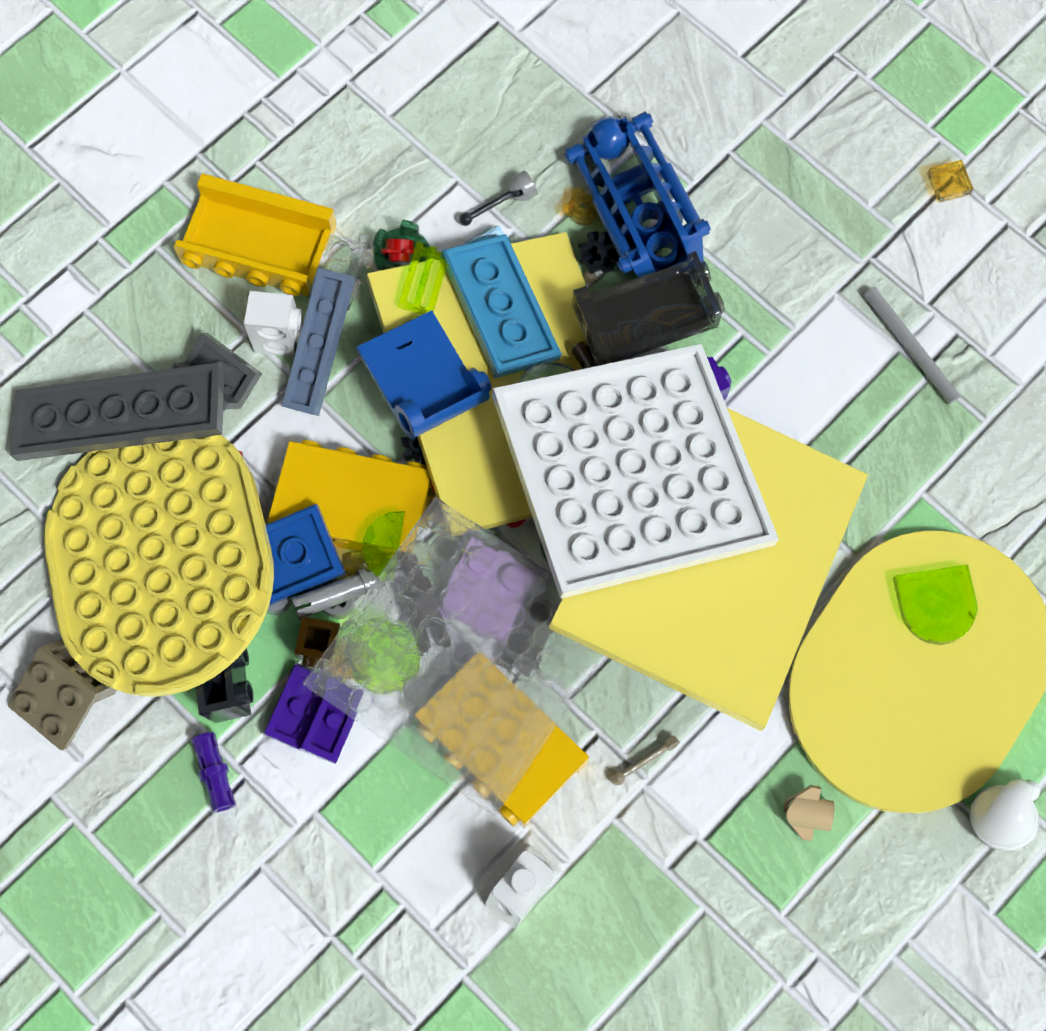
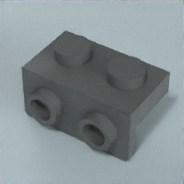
(238, 374)

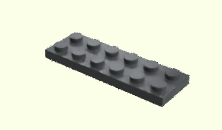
(118, 412)

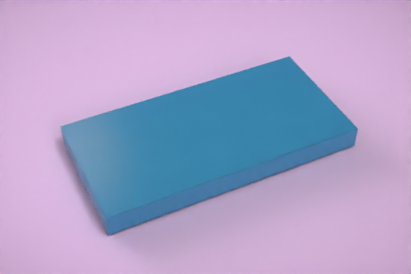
(500, 305)

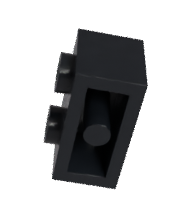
(227, 694)

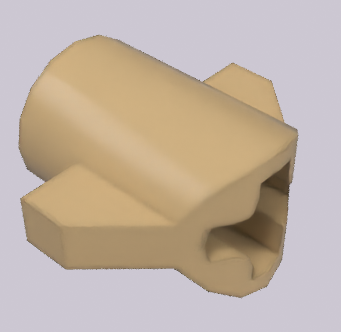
(809, 812)

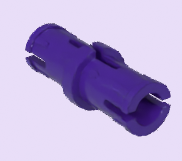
(213, 772)

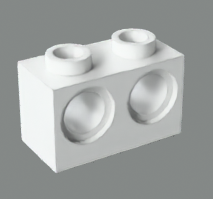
(273, 323)

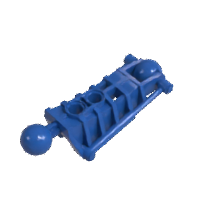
(609, 140)

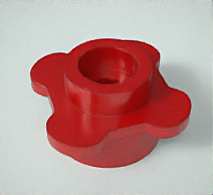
(398, 249)

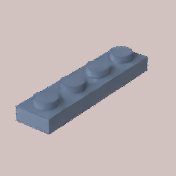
(318, 341)

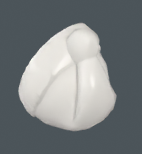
(1006, 815)

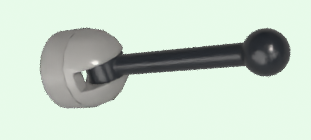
(520, 188)

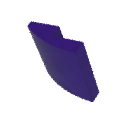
(307, 720)

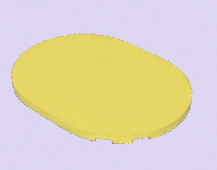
(159, 563)
(910, 718)

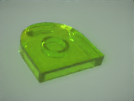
(937, 603)

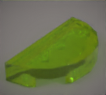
(382, 540)

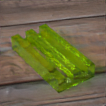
(431, 254)

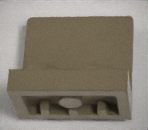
(56, 694)

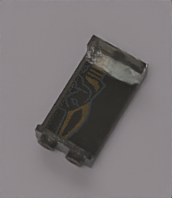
(648, 311)

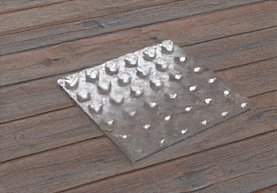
(457, 657)

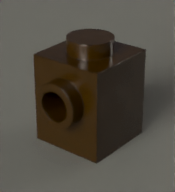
(314, 639)

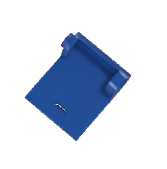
(425, 379)

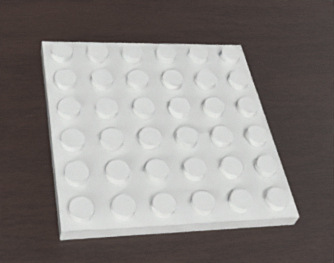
(632, 469)

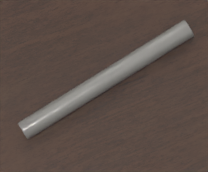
(912, 345)

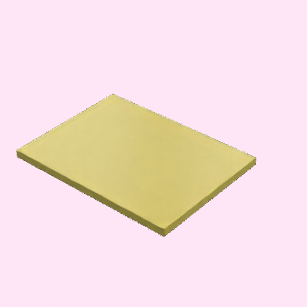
(470, 453)
(736, 621)

